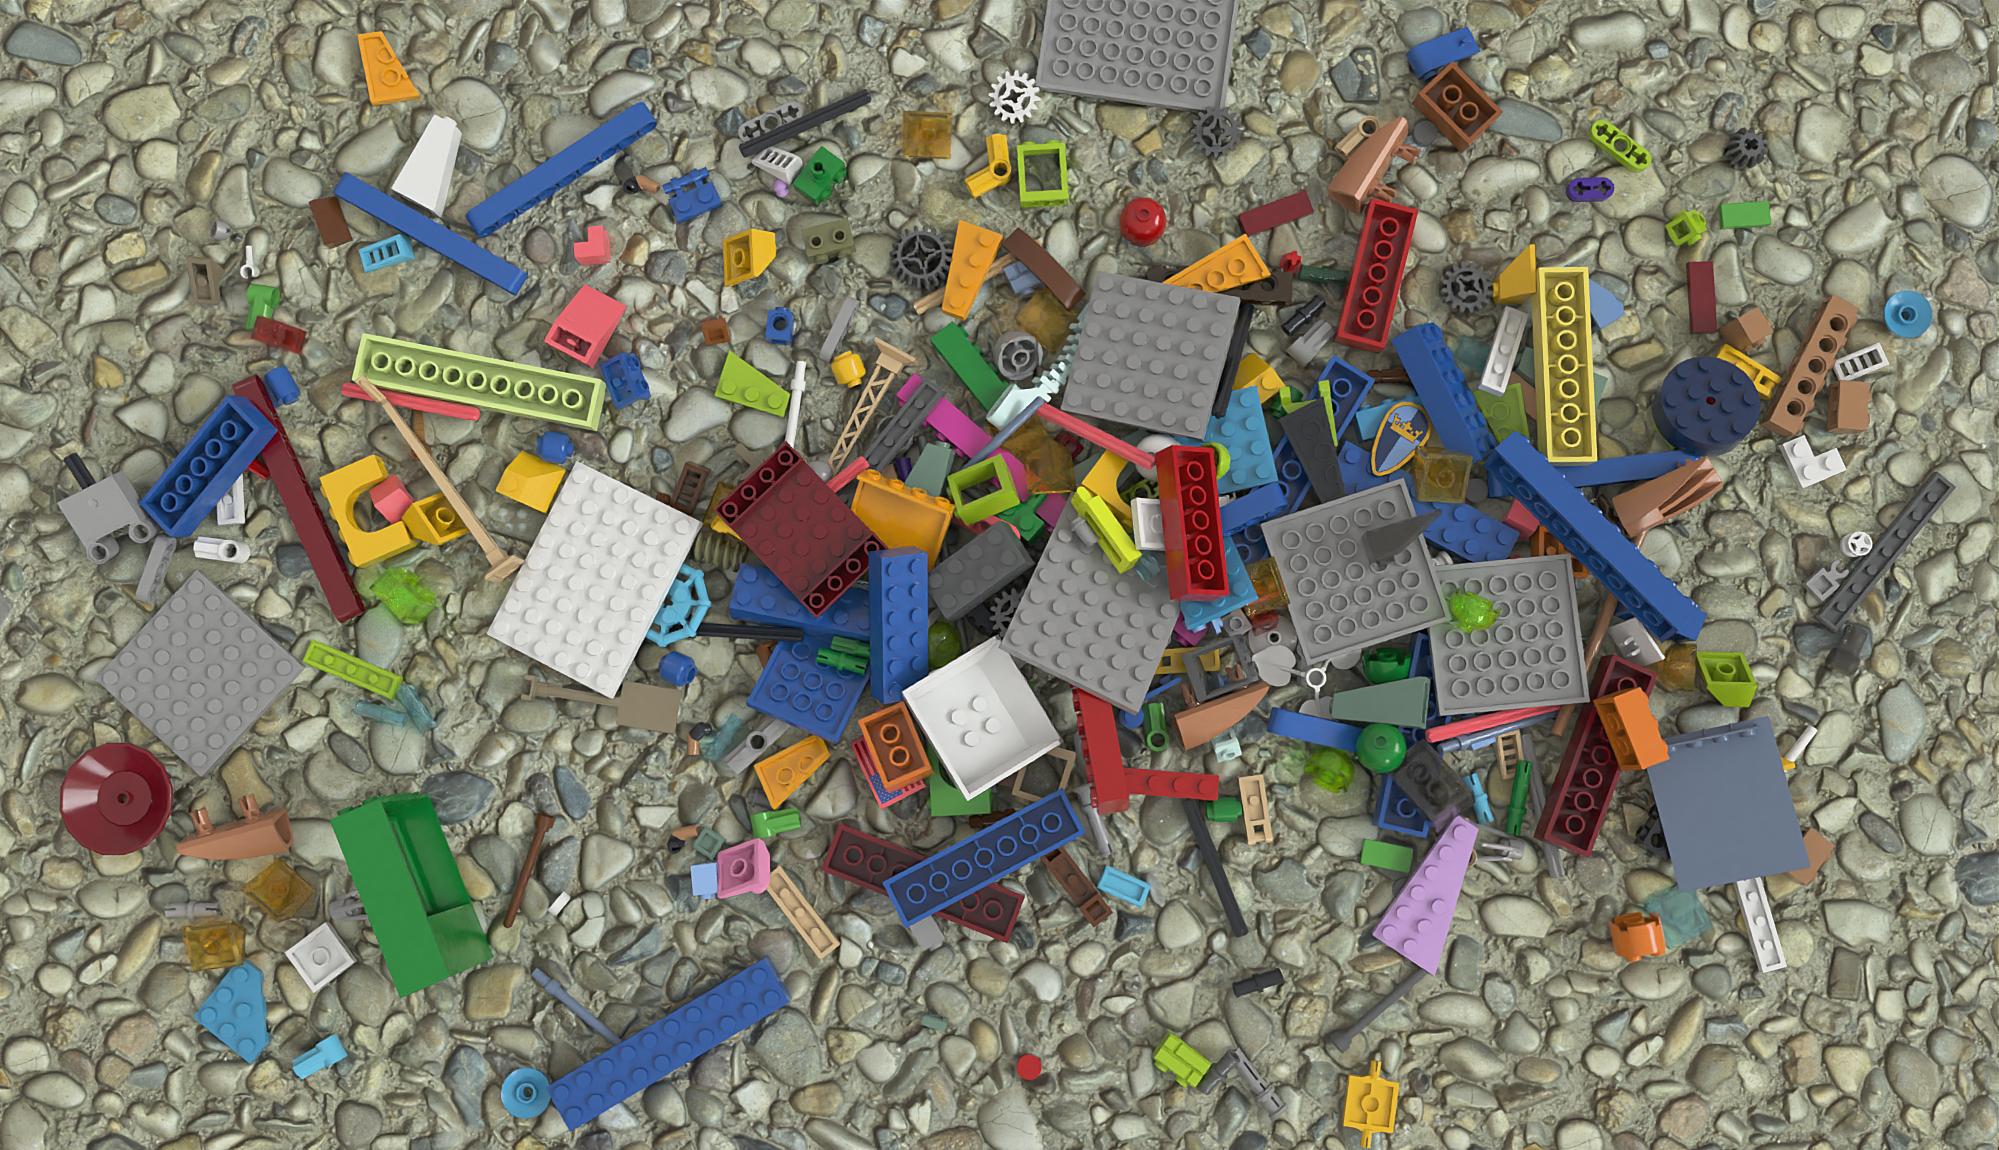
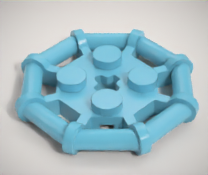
(681, 608)

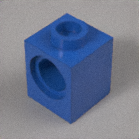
(783, 336)

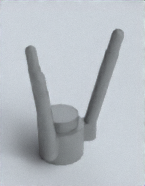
(1510, 847)
(346, 907)

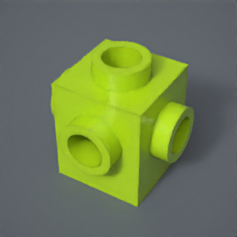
(1686, 227)

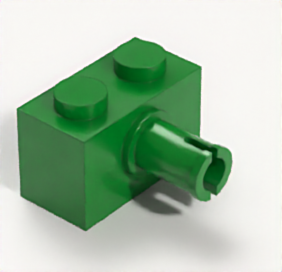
(820, 176)
(1024, 518)

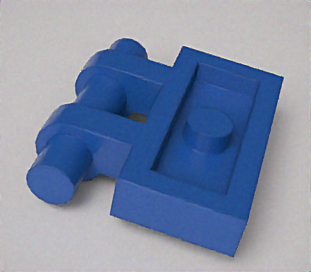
(695, 201)

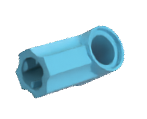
(324, 1054)

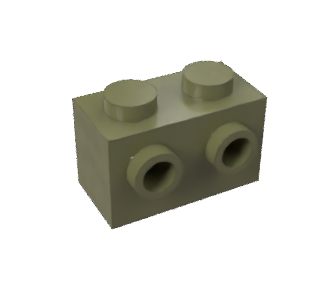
(828, 241)

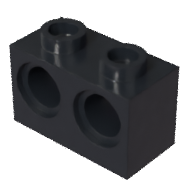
(1645, 832)

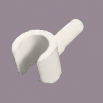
(249, 264)

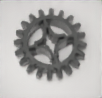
(913, 260)

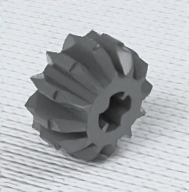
(1740, 154)

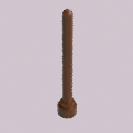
(543, 823)

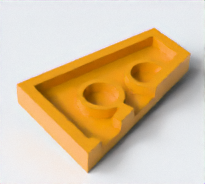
(383, 72)
(790, 768)

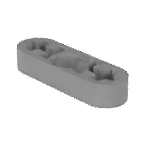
(774, 113)
(839, 329)
(156, 569)

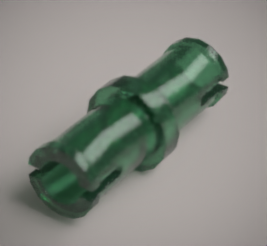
(1323, 274)

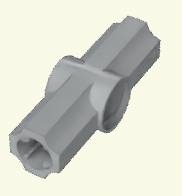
(746, 753)

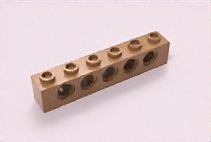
(1844, 317)

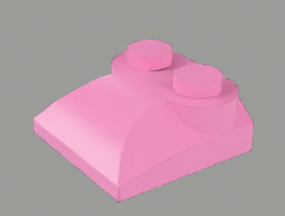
(743, 869)

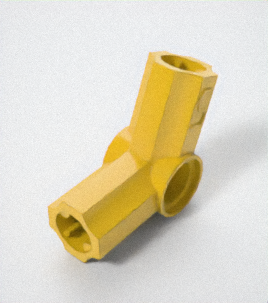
(998, 158)

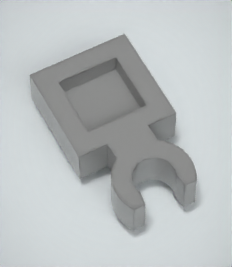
(1823, 582)

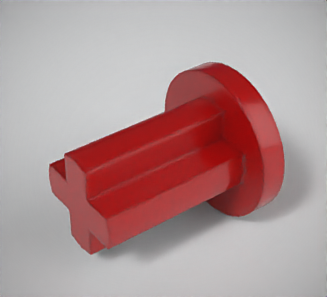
(1291, 262)
(259, 469)

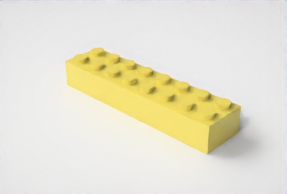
(1564, 366)

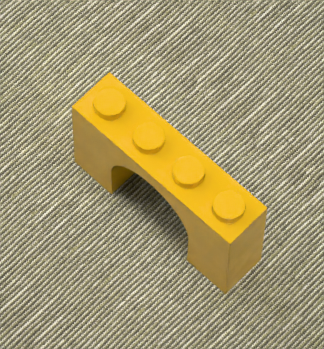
(1103, 481)
(342, 491)

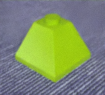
(1727, 677)

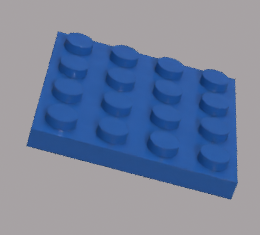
(808, 692)

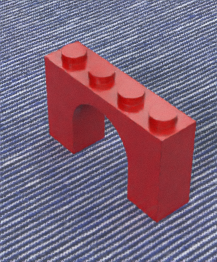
(1171, 783)

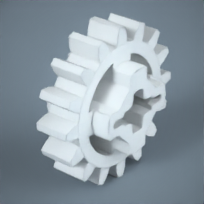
(1027, 93)

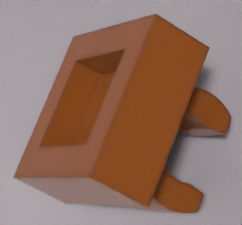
(715, 331)

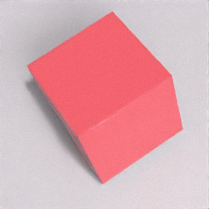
(596, 250)
(391, 498)
(1520, 519)

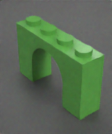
(946, 799)

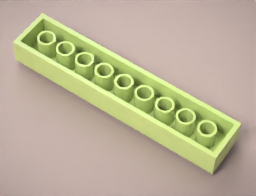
(481, 382)

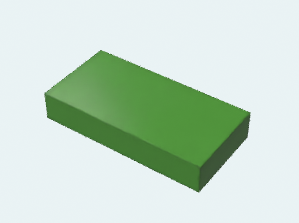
(1744, 215)
(1386, 855)

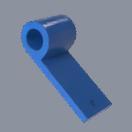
(1441, 51)
(281, 386)
(1131, 721)

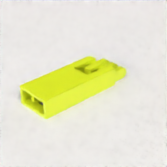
(1112, 536)

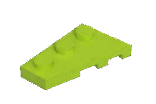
(750, 388)
(1505, 412)

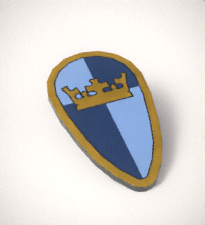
(1398, 435)

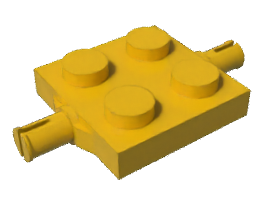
(1370, 1103)

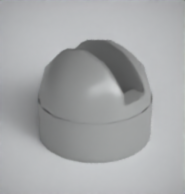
(219, 229)

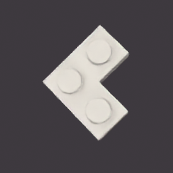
(1807, 468)

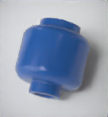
(554, 447)
(677, 668)

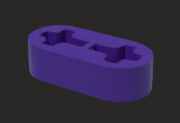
(1590, 184)

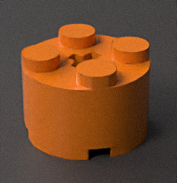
(1637, 935)

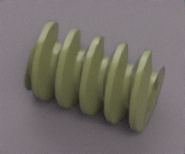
(720, 552)

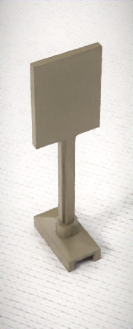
(638, 705)

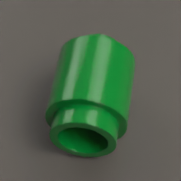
(1277, 409)
(1223, 810)

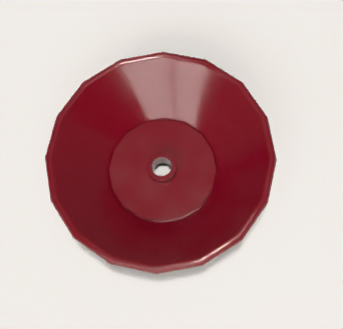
(94, 804)

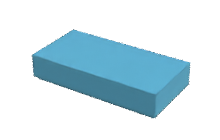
(1123, 886)

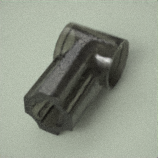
(1845, 655)

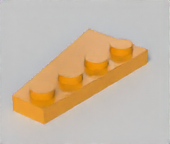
(972, 258)
(1223, 269)

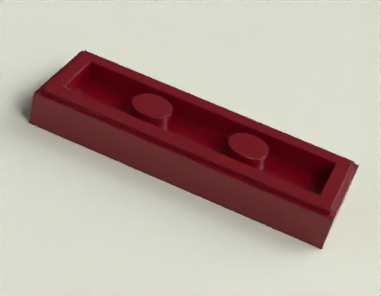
(1276, 213)
(1701, 297)

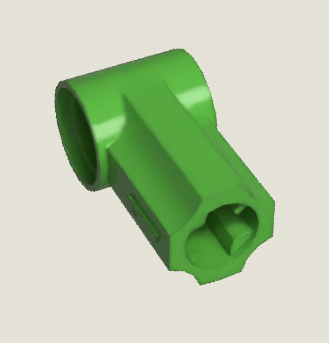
(261, 301)
(1155, 724)
(770, 823)

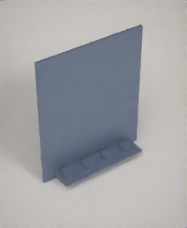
(1727, 806)

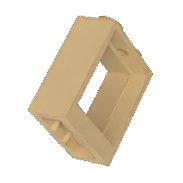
(1025, 797)

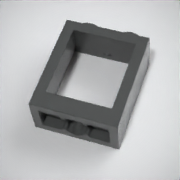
(1199, 678)

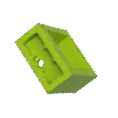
(1042, 198)
(989, 504)

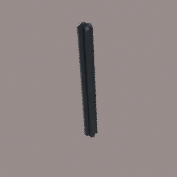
(804, 123)
(1232, 360)
(746, 632)
(1215, 867)

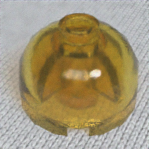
(1679, 666)

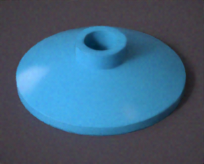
(1917, 313)
(514, 1095)

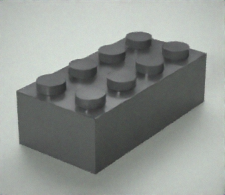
(978, 570)

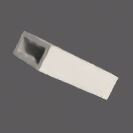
(430, 166)

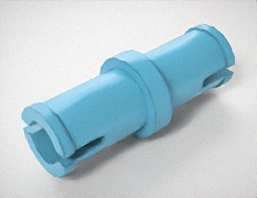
(1481, 805)

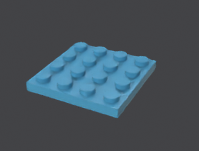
(1246, 439)

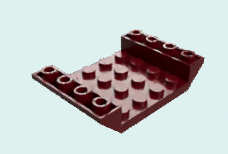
(800, 529)

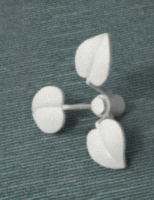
(1276, 666)

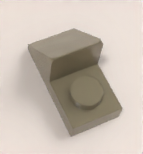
(204, 280)
(746, 458)

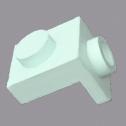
(1226, 745)

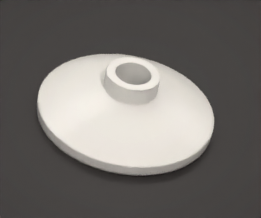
(1285, 632)

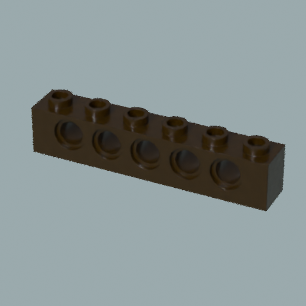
(1279, 279)

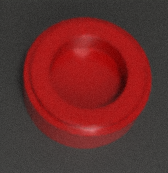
(1029, 1066)

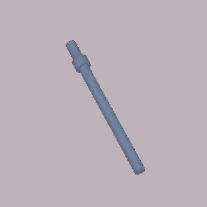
(1004, 434)
(1463, 742)
(553, 987)

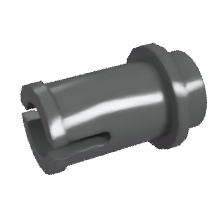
(759, 799)

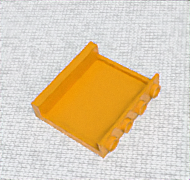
(902, 514)

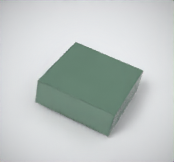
(709, 842)
(934, 1021)

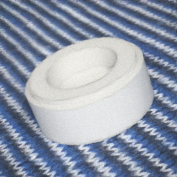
(559, 904)

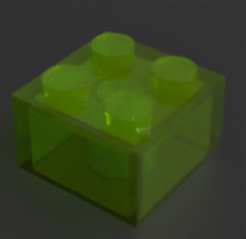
(404, 595)

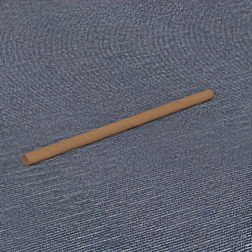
(1593, 646)

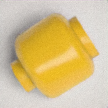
(848, 369)

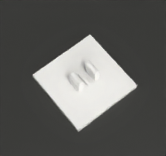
(1635, 642)

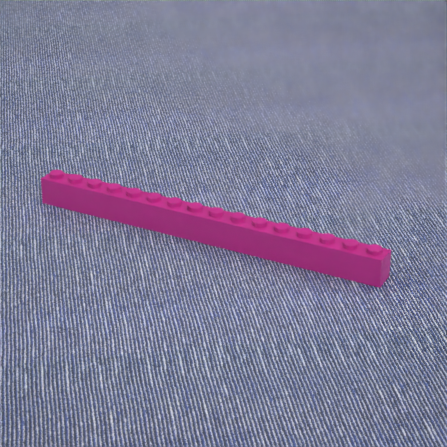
(969, 439)

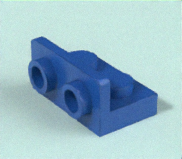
(625, 380)

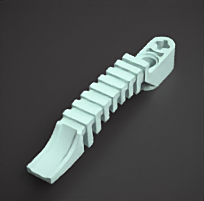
(1014, 399)

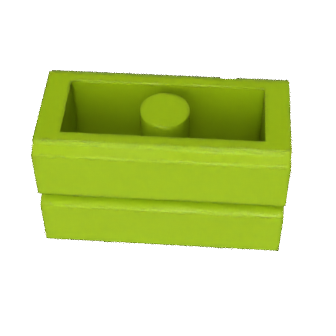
(1181, 1060)

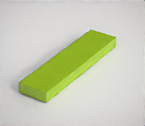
(352, 669)

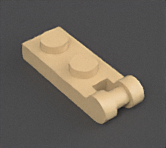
(1255, 809)

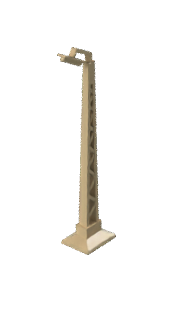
(891, 360)
(501, 563)

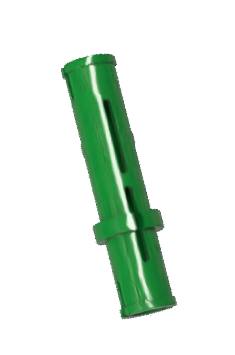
(1518, 797)

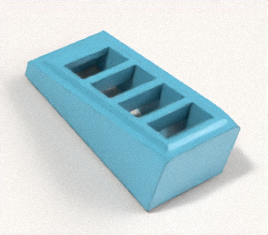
(401, 250)

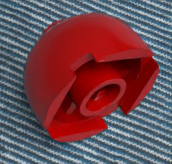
(1142, 221)

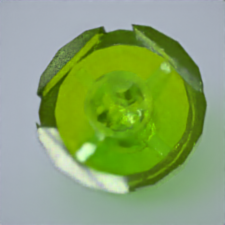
(1472, 611)
(943, 644)
(1331, 769)

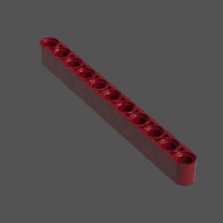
(304, 508)

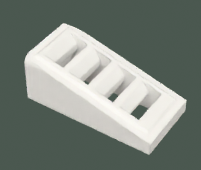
(785, 174)
(1879, 357)

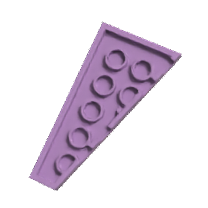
(1424, 908)

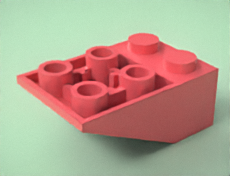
(585, 326)

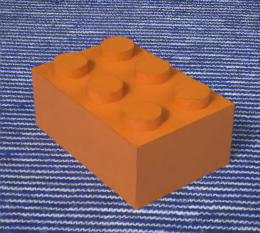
(1631, 729)
(896, 747)

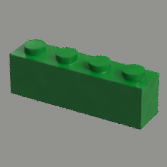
(968, 365)

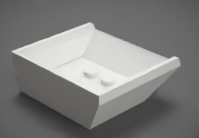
(981, 718)

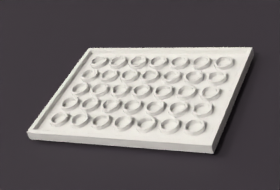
(594, 579)

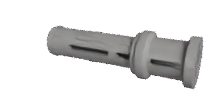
(1095, 821)
(1264, 1092)

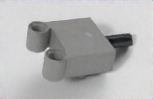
(103, 509)

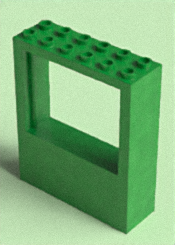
(411, 889)

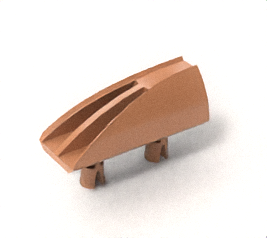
(1367, 165)
(1666, 495)
(1210, 718)
(247, 838)

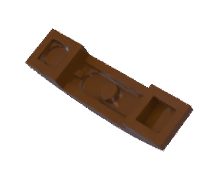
(1044, 267)
(1077, 885)

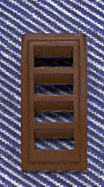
(704, 471)

